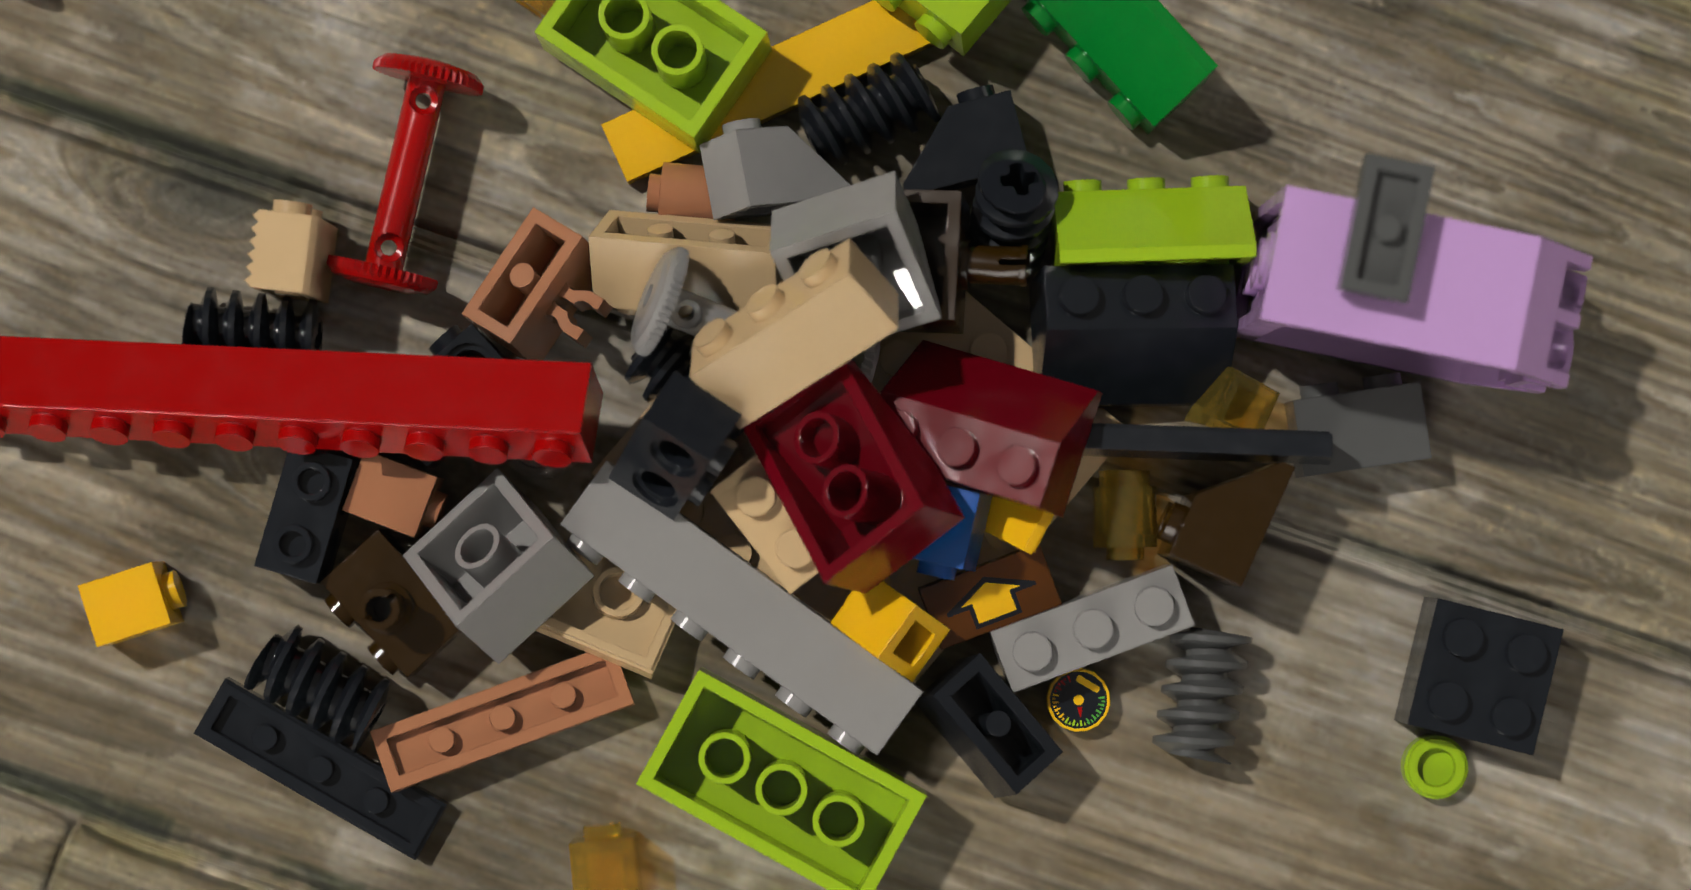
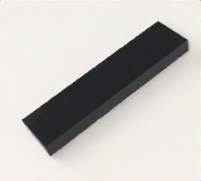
(1209, 443)
(319, 769)

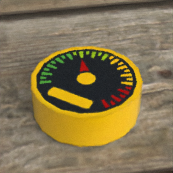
(1078, 700)

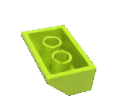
(1152, 224)

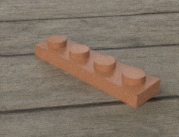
(500, 719)

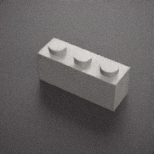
(1091, 627)

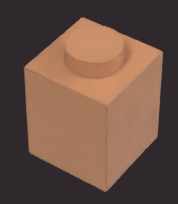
(396, 496)

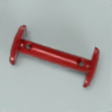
(406, 172)

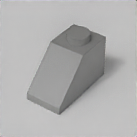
(762, 170)

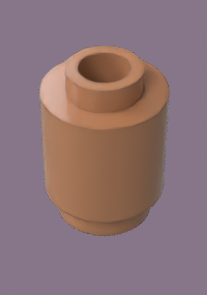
(679, 191)

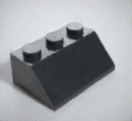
(1135, 329)

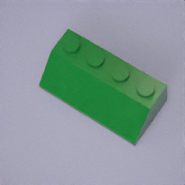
(1130, 50)

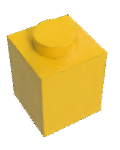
(133, 602)
(891, 628)

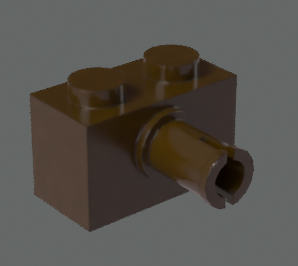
(954, 261)
(390, 604)

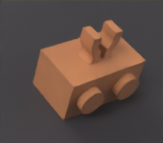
(537, 289)

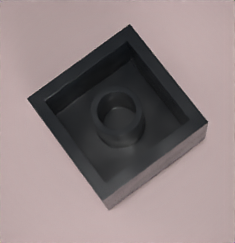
(1478, 675)

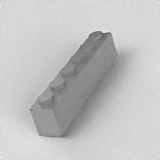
(743, 610)

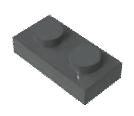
(1385, 228)

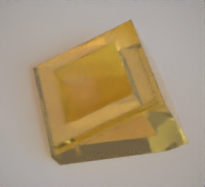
(1233, 402)

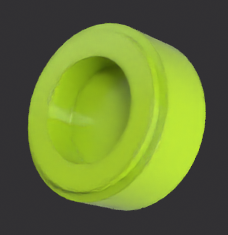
(1434, 766)

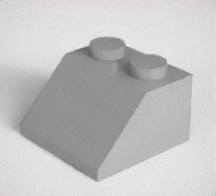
(881, 226)

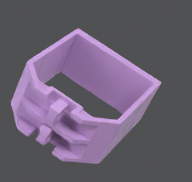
(1479, 308)

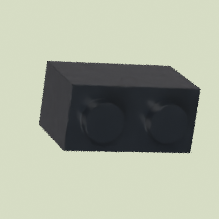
(988, 726)

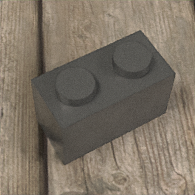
(1368, 425)

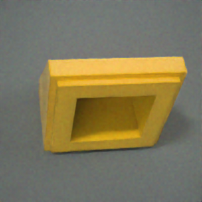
(1017, 524)

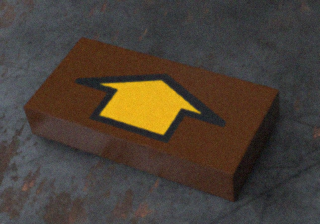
(992, 596)

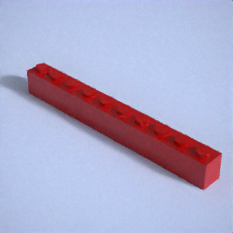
(300, 400)

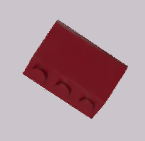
(995, 424)

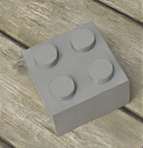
(497, 566)

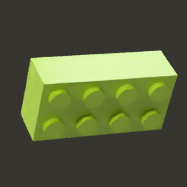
(781, 786)

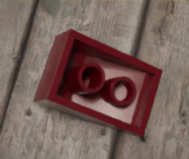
(852, 479)

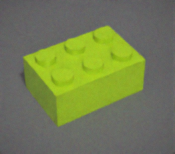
(660, 57)

